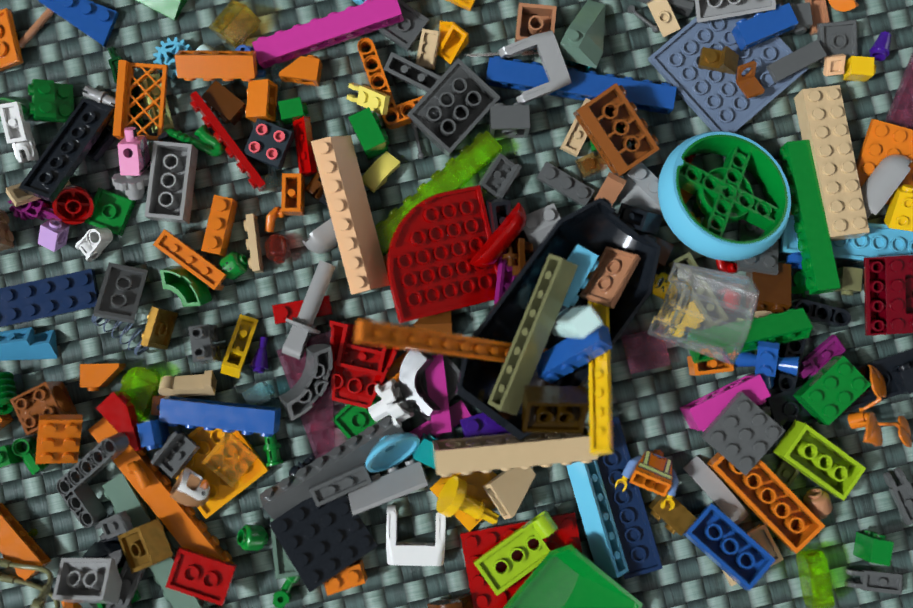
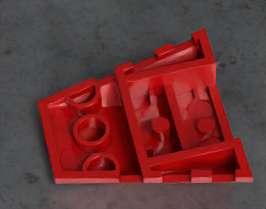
(357, 366)

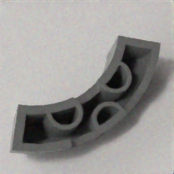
(311, 383)

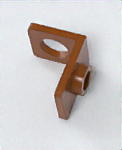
(748, 83)

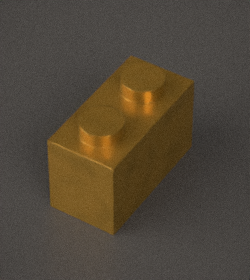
(677, 519)

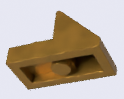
(717, 60)

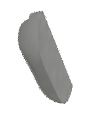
(884, 182)
(322, 239)

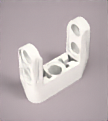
(414, 552)

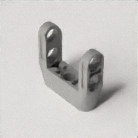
(551, 60)

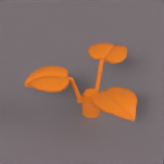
(873, 431)

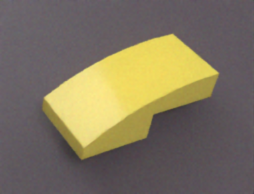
(379, 171)

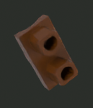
(516, 254)

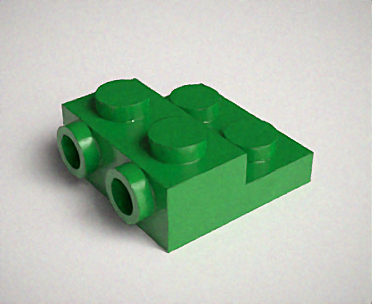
(50, 100)

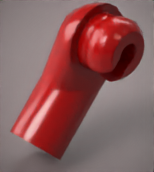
(726, 266)

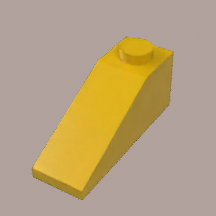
(239, 346)

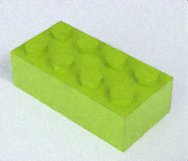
(819, 460)

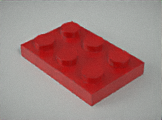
(201, 576)

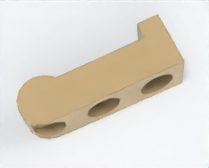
(188, 385)

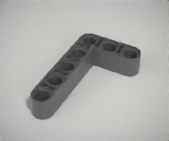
(74, 484)

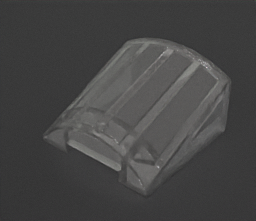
(706, 311)

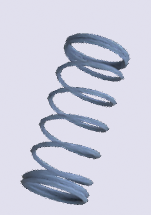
(94, 320)

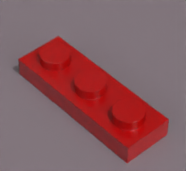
(305, 153)
(292, 309)

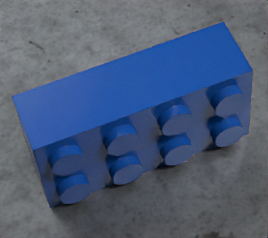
(729, 547)

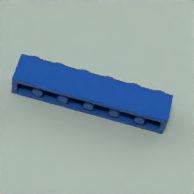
(220, 415)

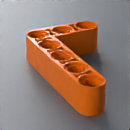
(378, 74)

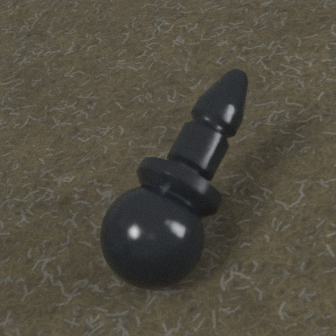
(308, 460)

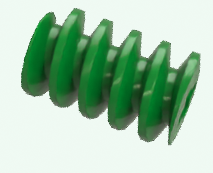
(7, 392)

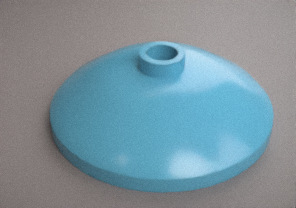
(391, 451)

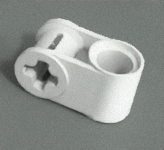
(94, 242)

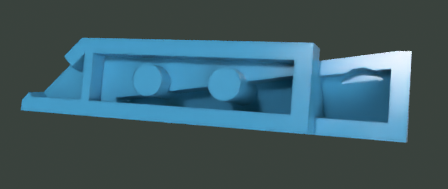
(26, 345)

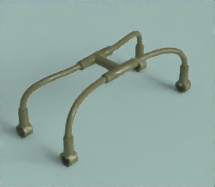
(44, 590)

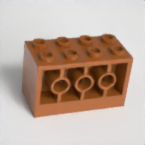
(603, 133)

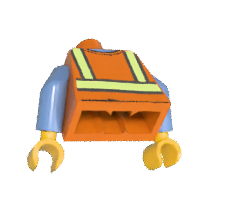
(653, 474)

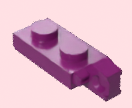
(820, 356)

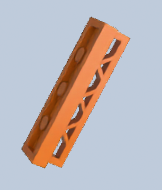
(190, 260)

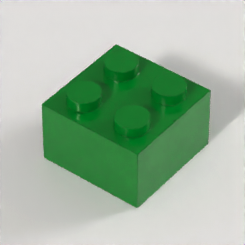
(367, 129)

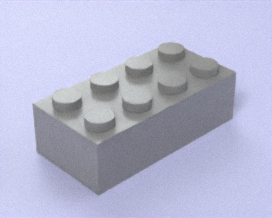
(171, 182)

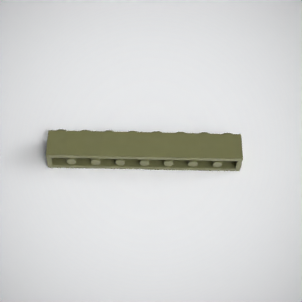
(532, 334)

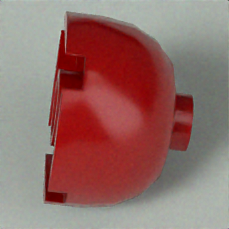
(73, 205)

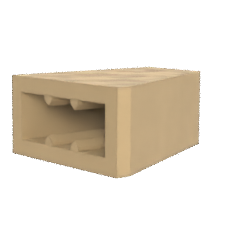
(509, 490)

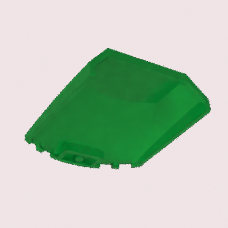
(571, 581)

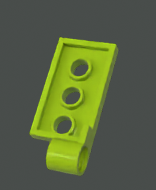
(538, 528)

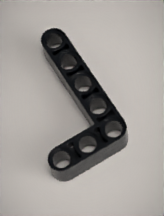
(828, 318)

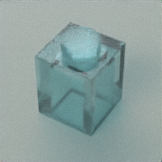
(259, 394)

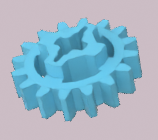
(168, 51)

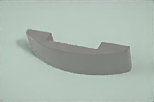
(715, 490)

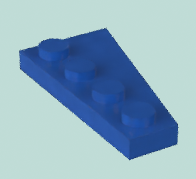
(87, 16)

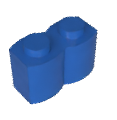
(152, 434)

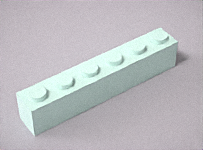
(575, 322)

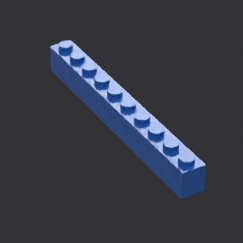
(583, 85)

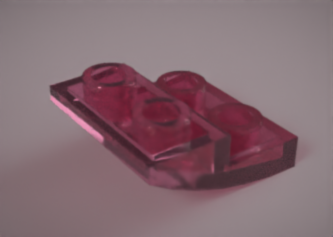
(645, 352)

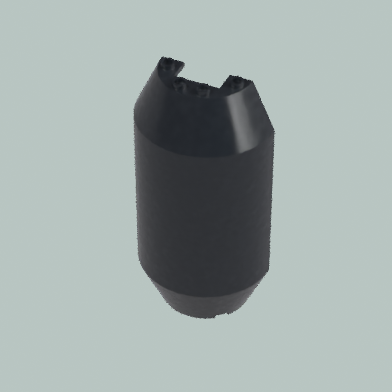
(594, 229)

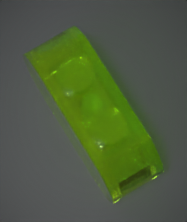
(141, 386)
(815, 578)

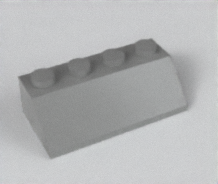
(717, 9)
(389, 486)

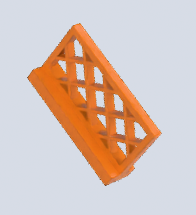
(124, 94)

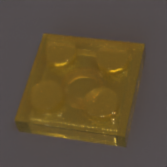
(230, 459)

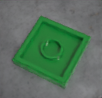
(111, 211)

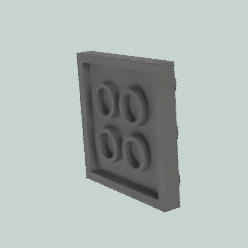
(742, 433)

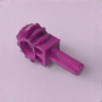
(35, 209)

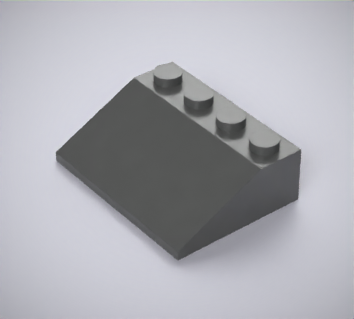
(453, 107)

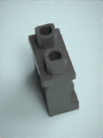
(202, 344)

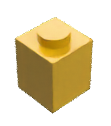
(859, 68)

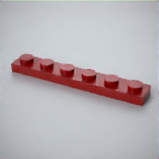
(231, 147)

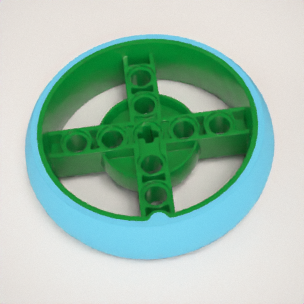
(724, 195)

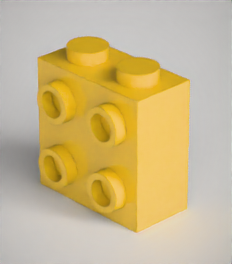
(900, 209)

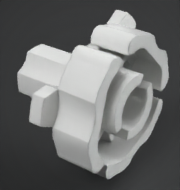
(391, 404)

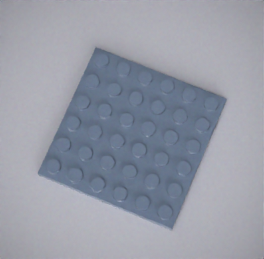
(714, 93)

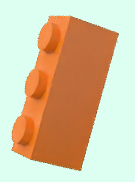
(219, 226)

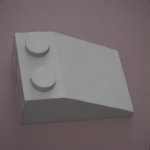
(539, 224)

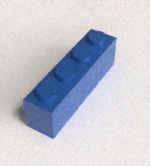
(572, 354)

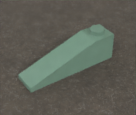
(585, 35)

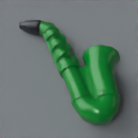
(205, 143)

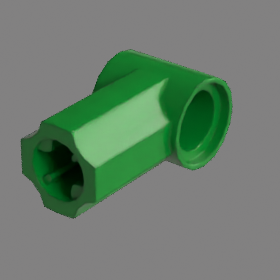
(28, 456)

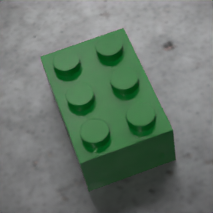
(831, 390)

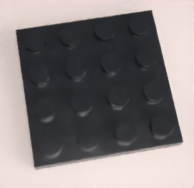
(322, 539)

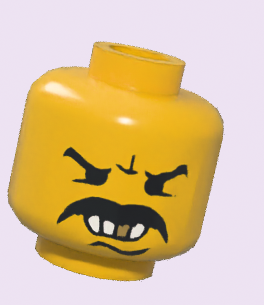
(660, 285)

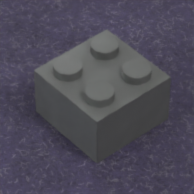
(509, 121)

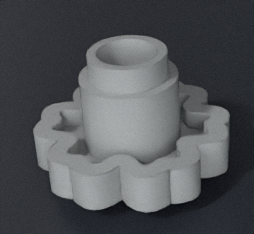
(131, 185)

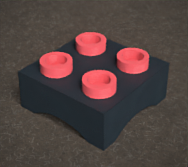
(269, 144)

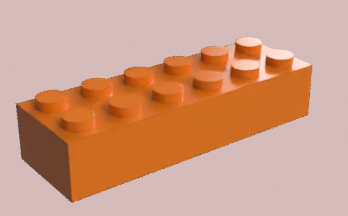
(770, 502)

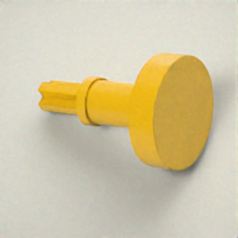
(454, 497)

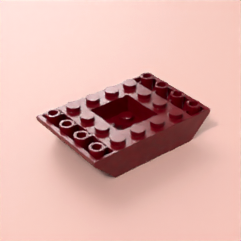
(888, 294)

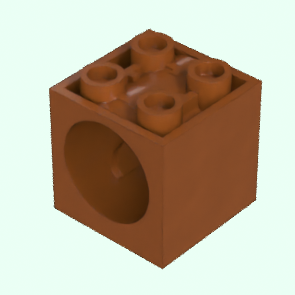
(45, 398)

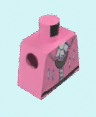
(133, 153)

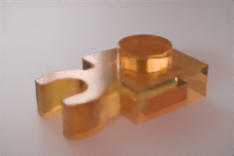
(589, 164)

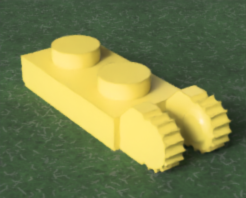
(369, 98)

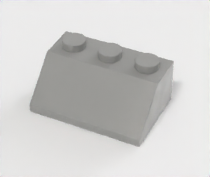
(641, 189)
(88, 581)

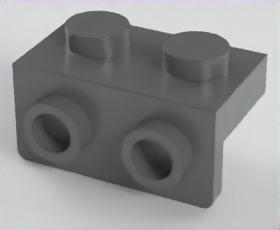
(500, 176)
(175, 453)

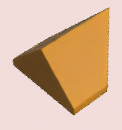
(452, 41)

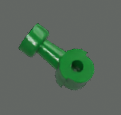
(283, 595)

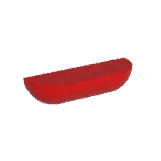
(501, 238)

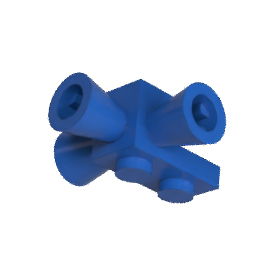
(767, 362)

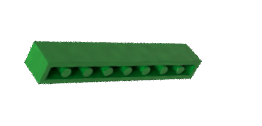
(809, 218)

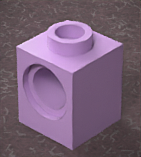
(53, 234)

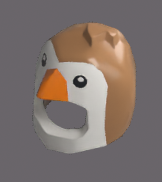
(190, 489)

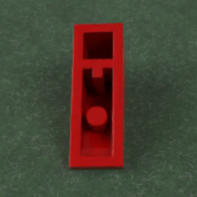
(122, 416)

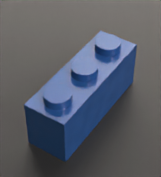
(764, 26)

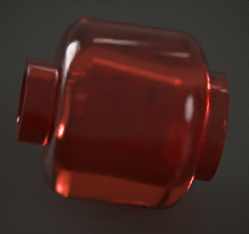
(277, 248)

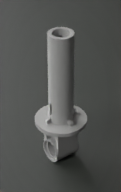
(303, 324)

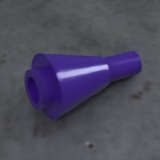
(260, 359)

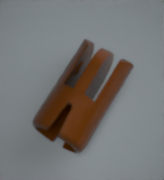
(315, 187)

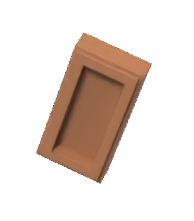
(819, 14)
(611, 188)

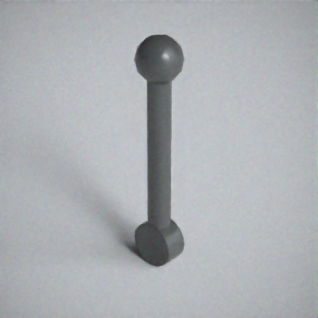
(631, 9)
(421, 155)

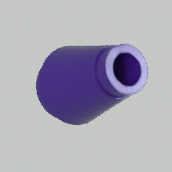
(881, 46)

